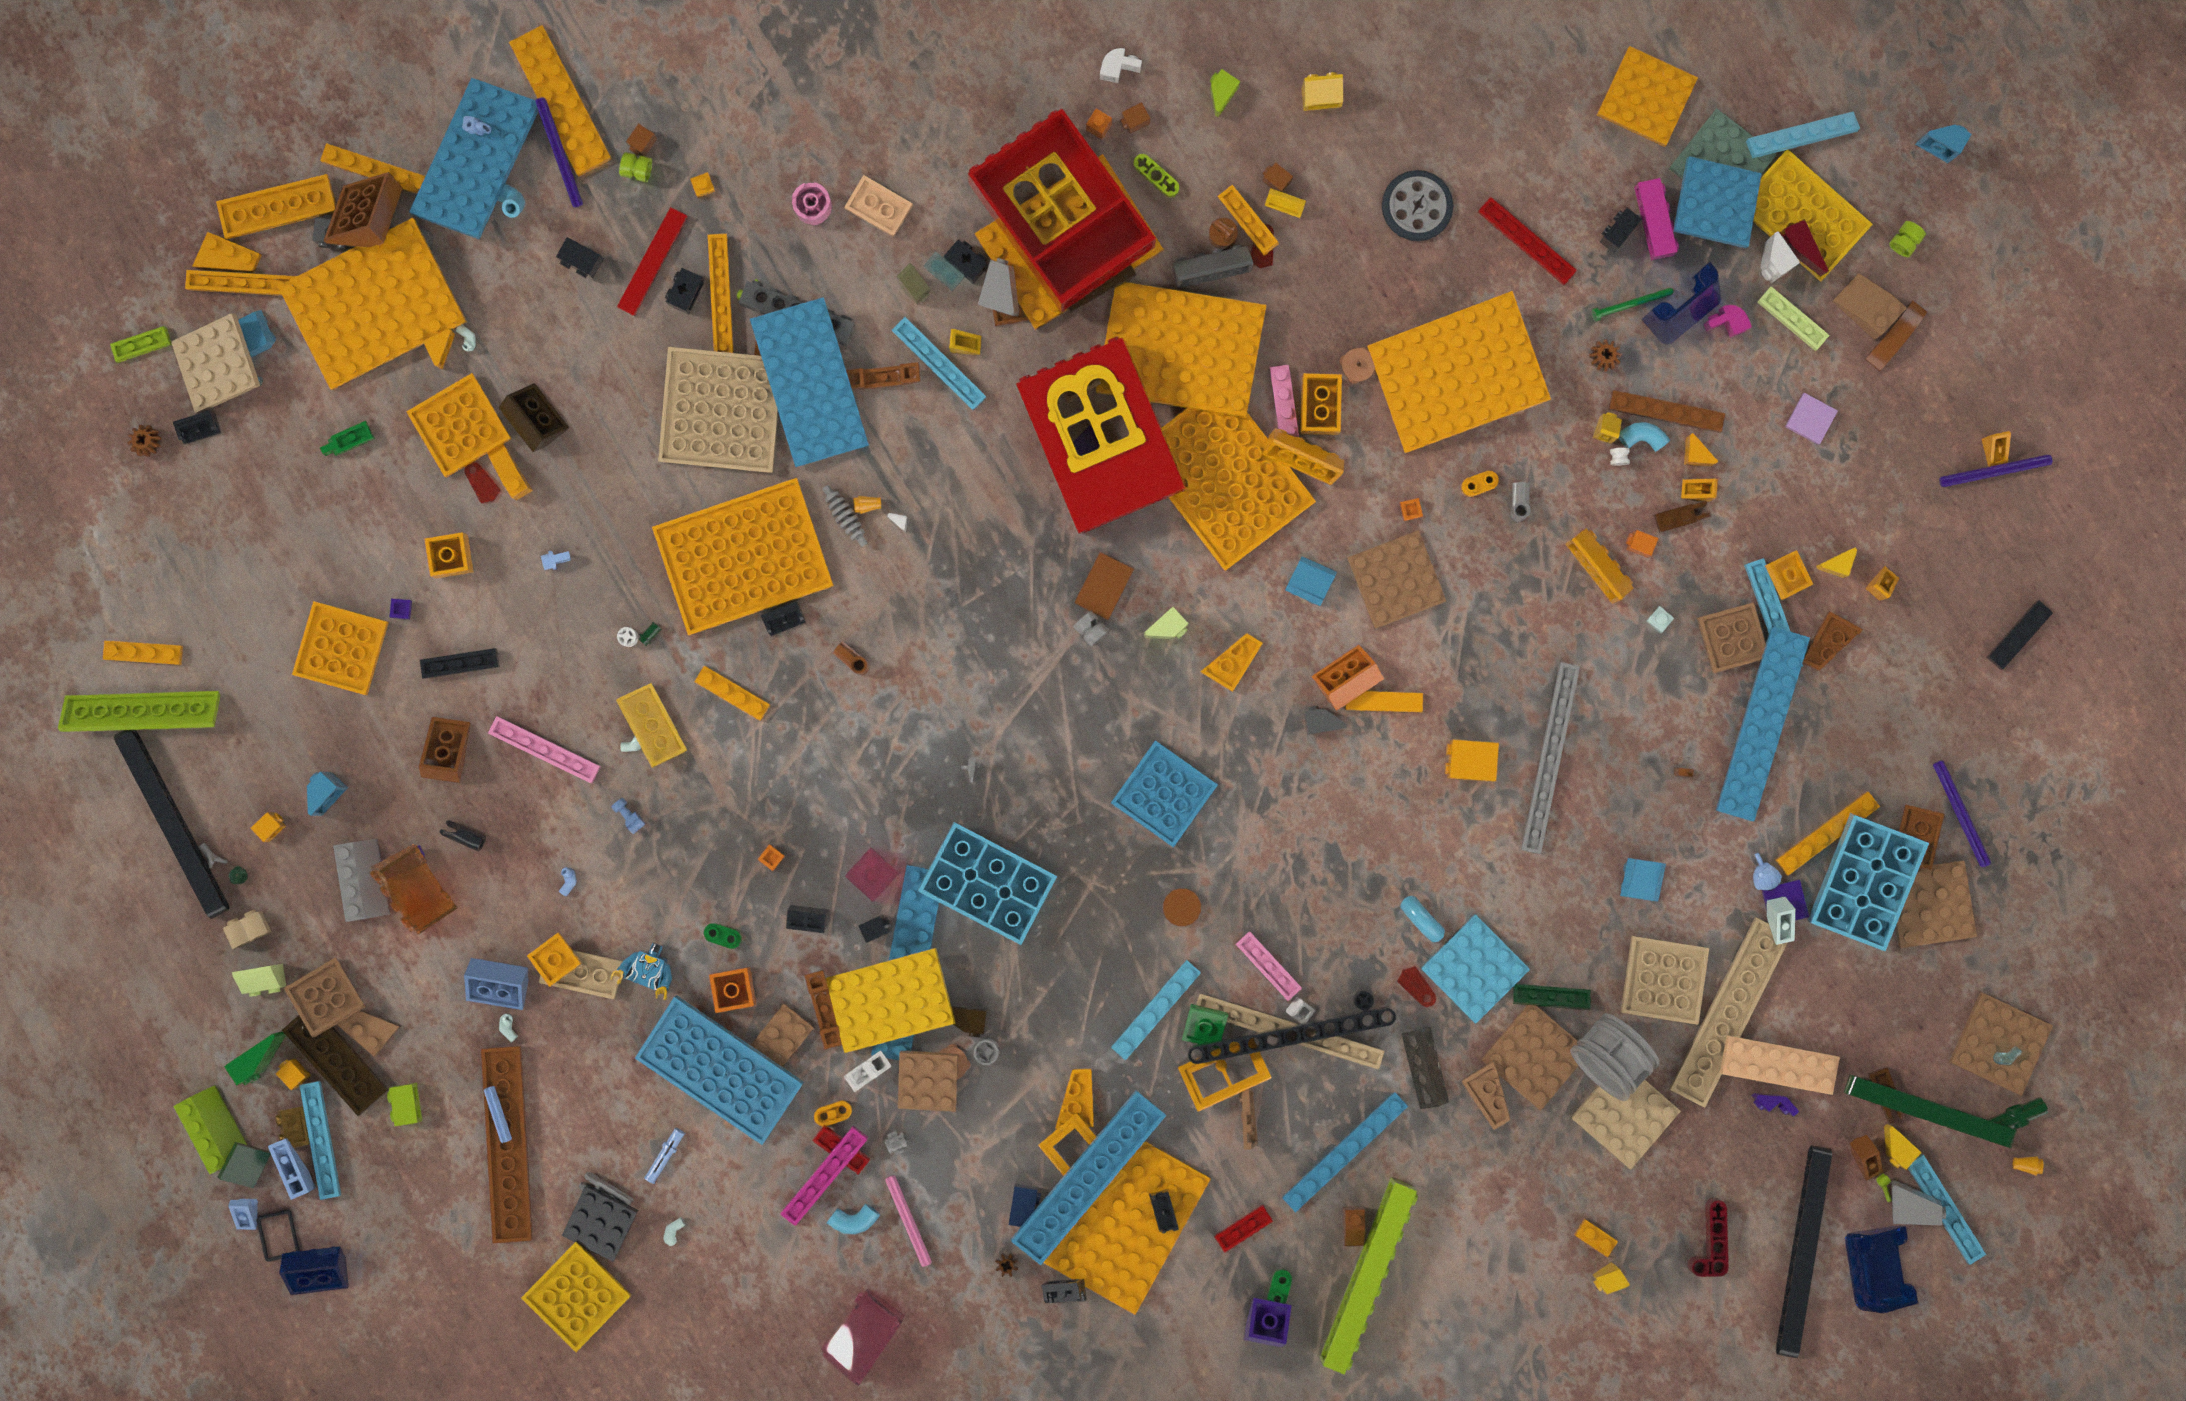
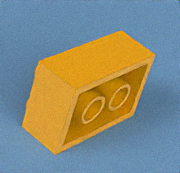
(1321, 404)

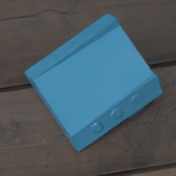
(256, 333)
(1311, 581)
(1642, 879)

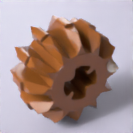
(1609, 350)
(150, 438)

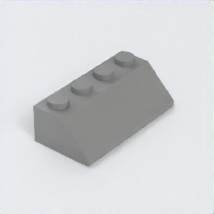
(358, 890)

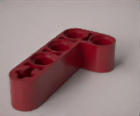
(1711, 1238)

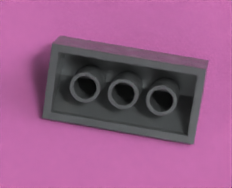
(1212, 267)

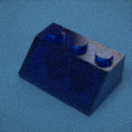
(314, 1270)

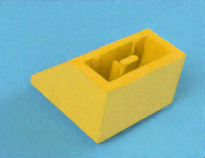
(1322, 91)

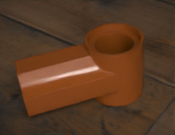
(850, 658)

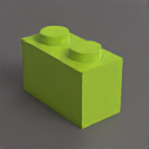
(404, 1104)

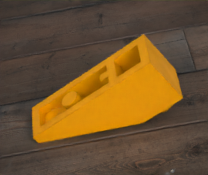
(509, 472)

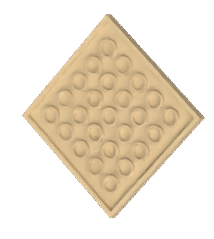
(718, 411)

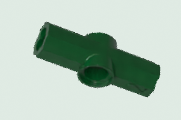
(2020, 1114)

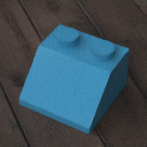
(1945, 142)
(323, 792)

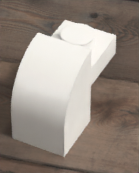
(1115, 61)
(867, 1071)

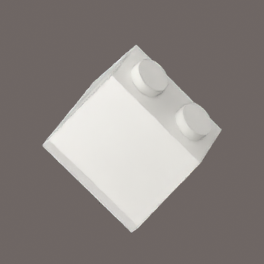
(1777, 258)

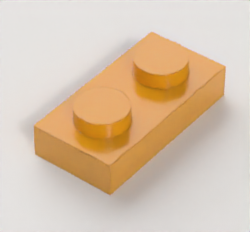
(1596, 1238)

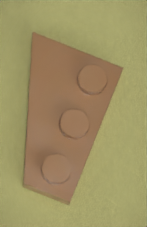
(369, 1030)
(1488, 1094)
(1248, 1118)

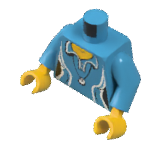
(647, 970)

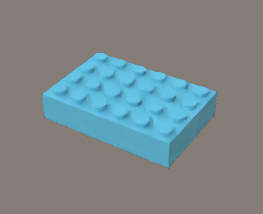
(1868, 882)
(987, 883)

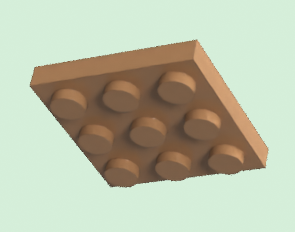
(1732, 637)
(324, 997)
(928, 1081)

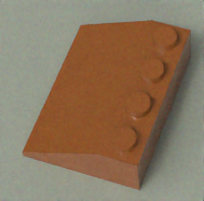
(364, 212)

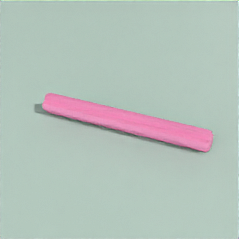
(908, 1220)

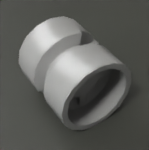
(1091, 628)
(986, 1051)

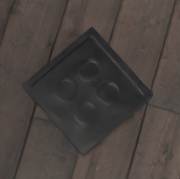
(600, 1222)

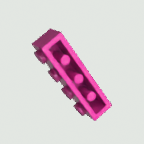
(1656, 219)

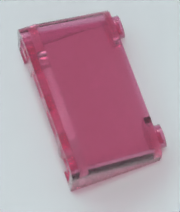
(862, 1336)

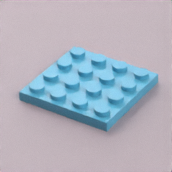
(1475, 968)

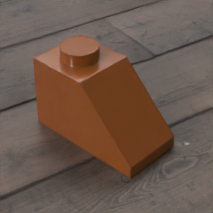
(1866, 1157)
(1354, 1225)

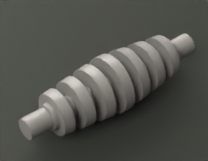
(849, 522)

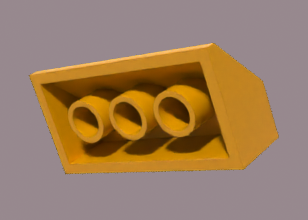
(1303, 456)
(1599, 565)

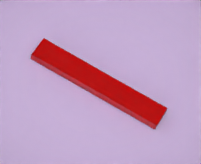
(1527, 241)
(652, 261)

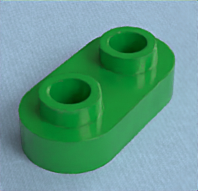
(722, 935)
(1278, 1288)

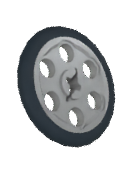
(1430, 183)

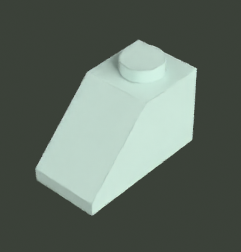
(1781, 920)

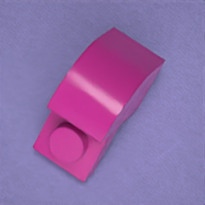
(1732, 317)

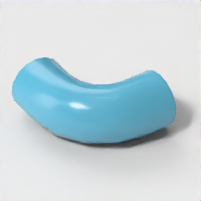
(512, 201)
(1643, 432)
(1422, 919)
(854, 1223)

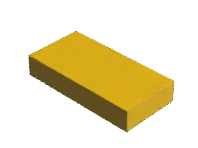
(1285, 203)

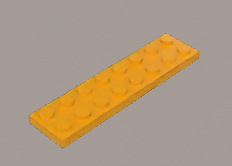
(568, 112)

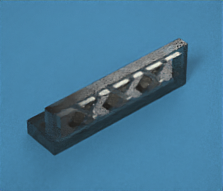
(1429, 1068)

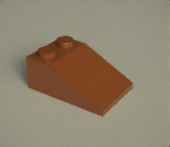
(444, 750)

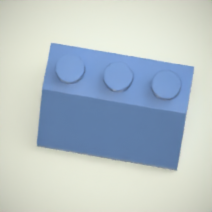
(496, 983)

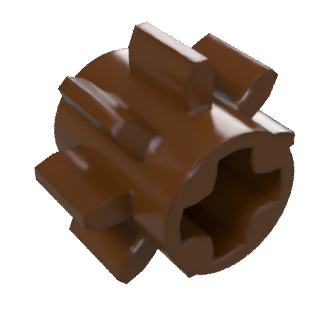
(1003, 1260)

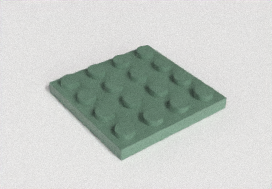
(1723, 143)

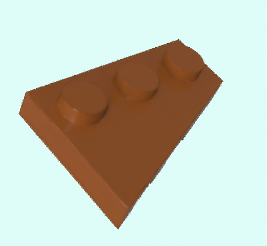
(1829, 640)

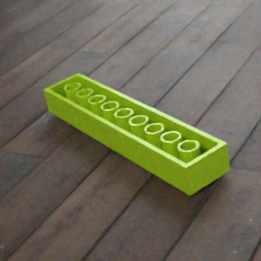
(1368, 1275)

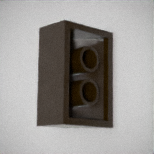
(533, 417)

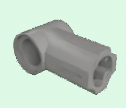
(1520, 499)

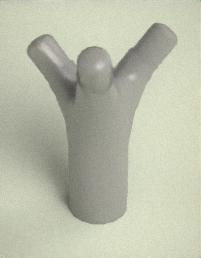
(971, 767)
(211, 857)

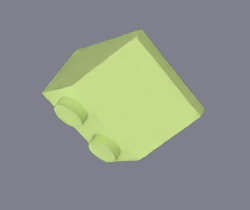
(1168, 626)
(260, 979)

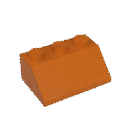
(1348, 677)

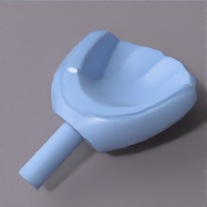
(1765, 875)

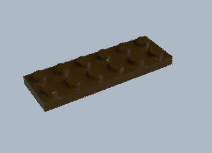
(338, 1065)

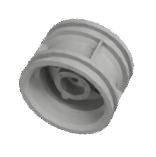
(1615, 1057)

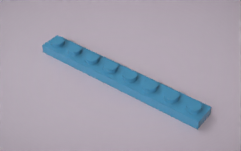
(1344, 1152)

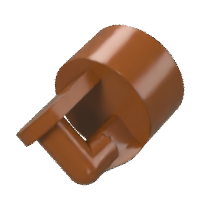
(1223, 233)

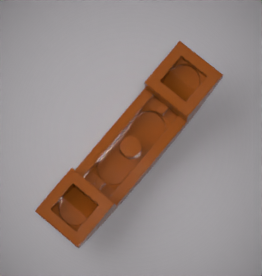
(1896, 336)
(884, 377)
(820, 996)

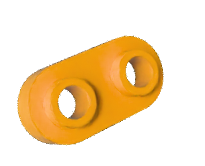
(1479, 483)
(833, 1113)

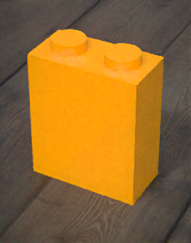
(1472, 760)

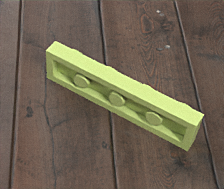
(1793, 318)

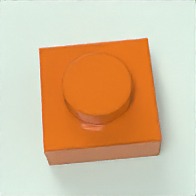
(1411, 509)
(771, 857)

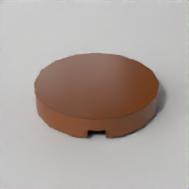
(1181, 907)

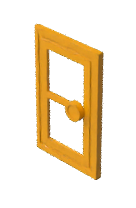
(1202, 1103)
(1077, 1123)

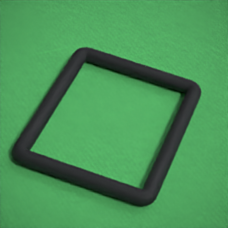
(262, 1235)

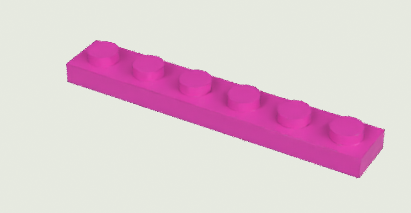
(824, 1175)

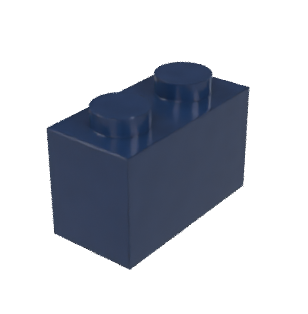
(1023, 1204)

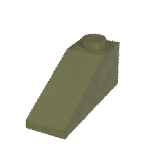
(913, 284)

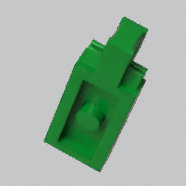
(348, 439)

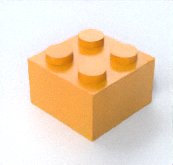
(449, 555)

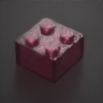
(872, 874)

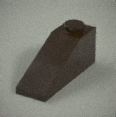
(970, 1020)

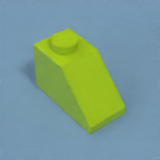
(1222, 90)

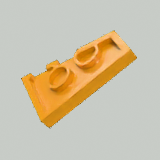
(223, 254)
(1233, 663)
(1078, 1098)

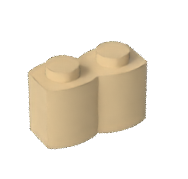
(247, 929)

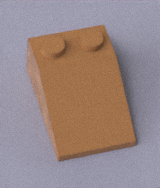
(1869, 306)

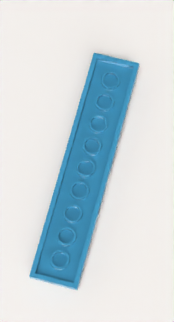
(1762, 723)
(911, 935)
(1088, 1177)

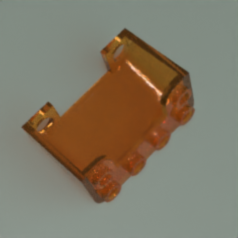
(412, 889)

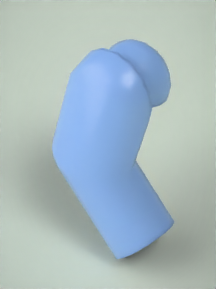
(570, 880)

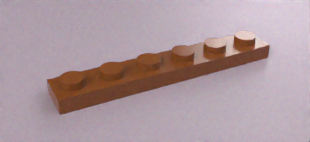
(1666, 411)

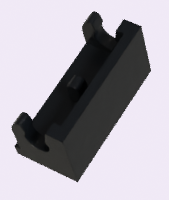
(197, 427)
(783, 618)
(806, 919)
(1163, 1211)
(1064, 1291)

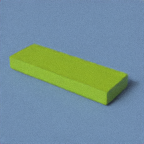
(141, 344)

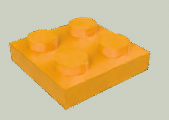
(1789, 574)
(554, 959)

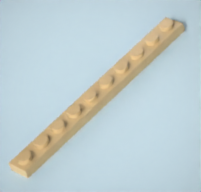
(1261, 1022)

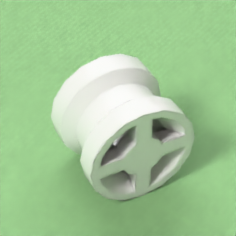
(1619, 456)
(623, 637)

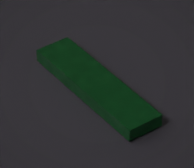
(1552, 996)

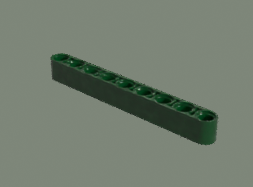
(1930, 1111)

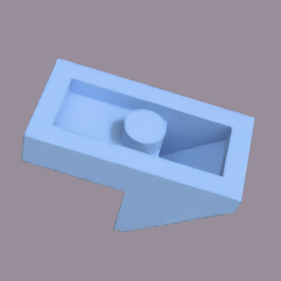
(244, 1213)

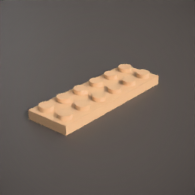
(1779, 1065)

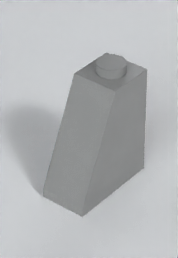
(1000, 288)
(1915, 1207)

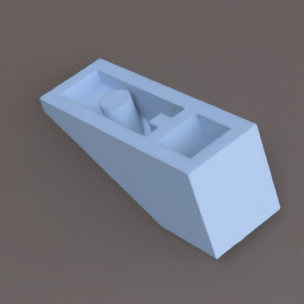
(291, 1169)

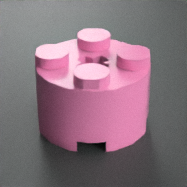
(815, 193)

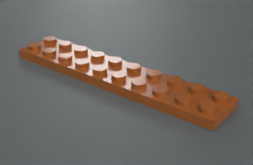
(509, 1160)

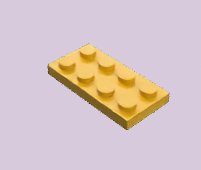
(651, 725)

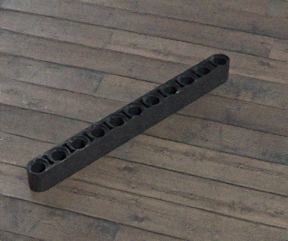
(171, 823)
(1301, 1037)
(1803, 1251)

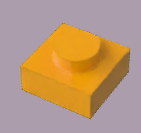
(702, 185)

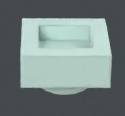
(1659, 619)

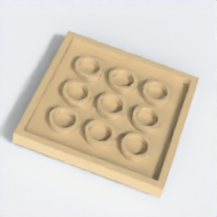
(215, 363)
(1664, 980)
(1626, 1126)

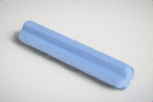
(497, 1114)

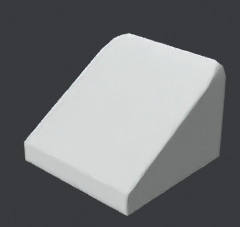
(900, 520)
(1300, 1010)

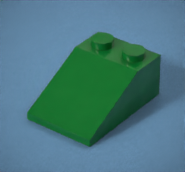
(253, 1062)

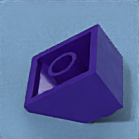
(1268, 1322)

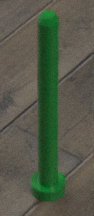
(1597, 314)

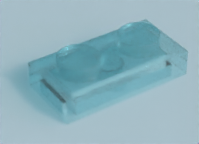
(943, 271)

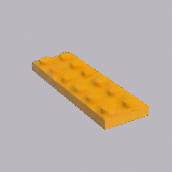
(276, 206)

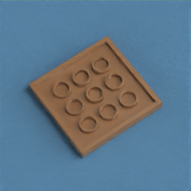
(1396, 579)
(1937, 907)
(1998, 1028)
(1533, 1055)

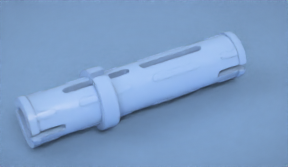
(676, 1135)

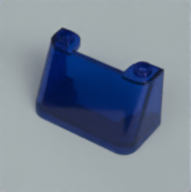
(1671, 323)
(1877, 1269)

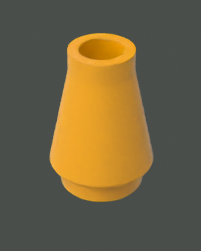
(865, 504)
(2030, 1165)

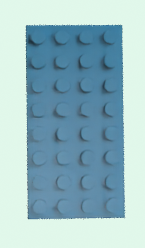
(473, 167)
(809, 382)
(719, 1070)

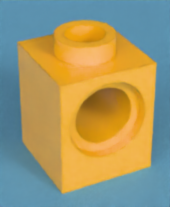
(268, 826)
(292, 1073)

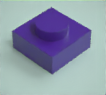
(400, 608)

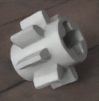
(896, 1142)

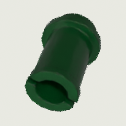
(647, 636)

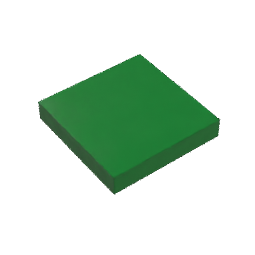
(1204, 1025)

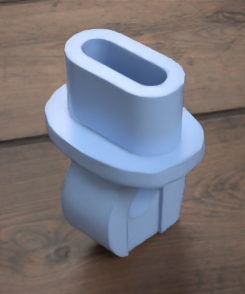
(475, 126)
(550, 560)

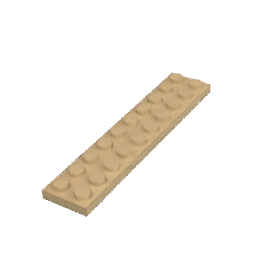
(1728, 1013)

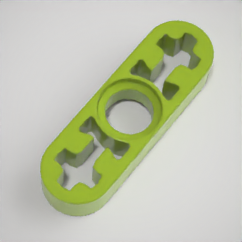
(1170, 180)

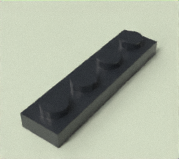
(2019, 635)
(459, 663)

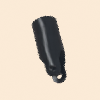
(464, 836)

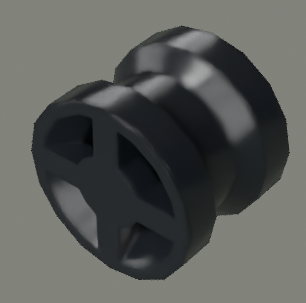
(1365, 998)

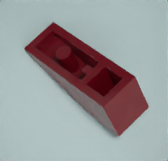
(1804, 246)

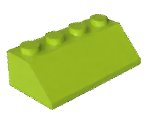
(209, 1127)

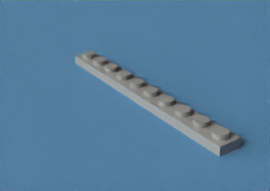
(1550, 758)

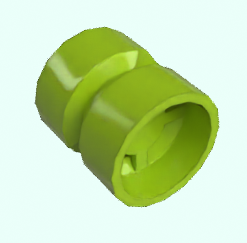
(636, 167)
(1909, 236)

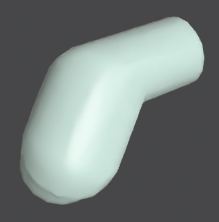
(469, 338)
(630, 746)
(505, 1027)
(670, 1231)

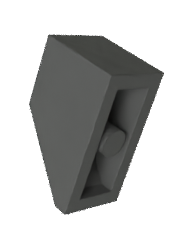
(1321, 721)

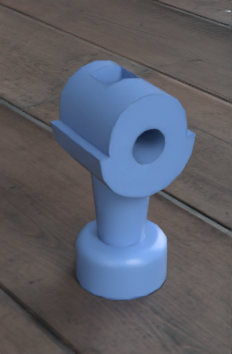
(633, 820)

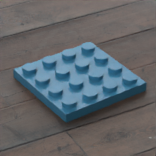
(1717, 202)
(1164, 793)

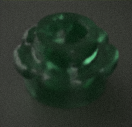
(240, 878)

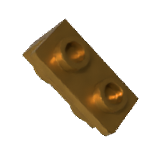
(293, 1126)

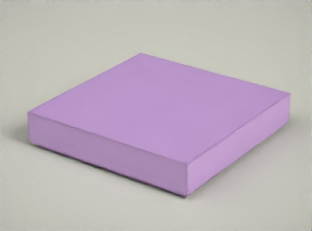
(1811, 418)

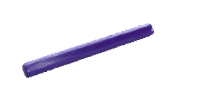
(559, 152)
(1996, 470)
(1961, 813)

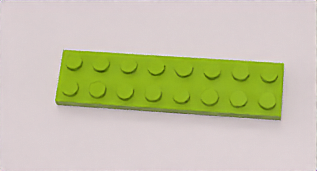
(139, 711)

